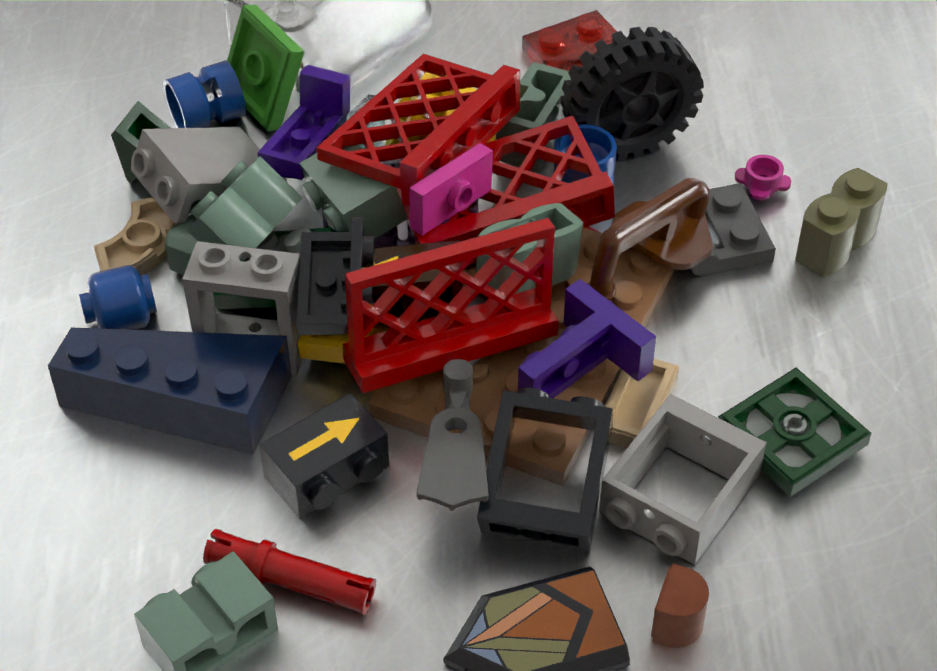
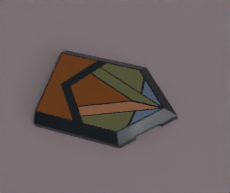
(542, 627)

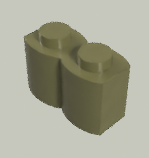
(840, 221)

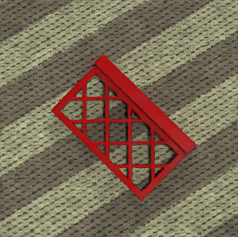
(473, 122)
(586, 198)
(458, 332)

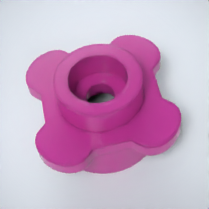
(763, 176)

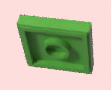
(265, 65)

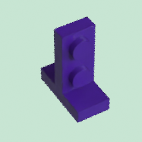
(320, 113)
(592, 335)

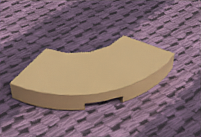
(140, 241)

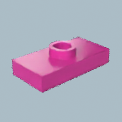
(450, 189)

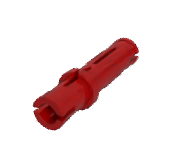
(293, 571)

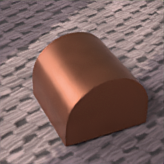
(680, 608)

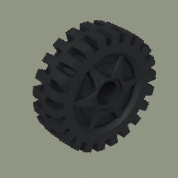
(635, 90)

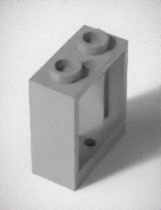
(265, 275)
(684, 430)

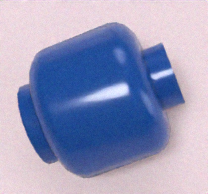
(118, 299)

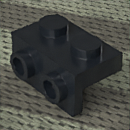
(322, 271)

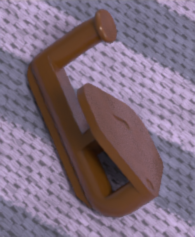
(666, 229)

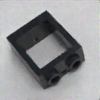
(538, 522)

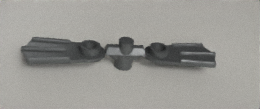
(455, 462)

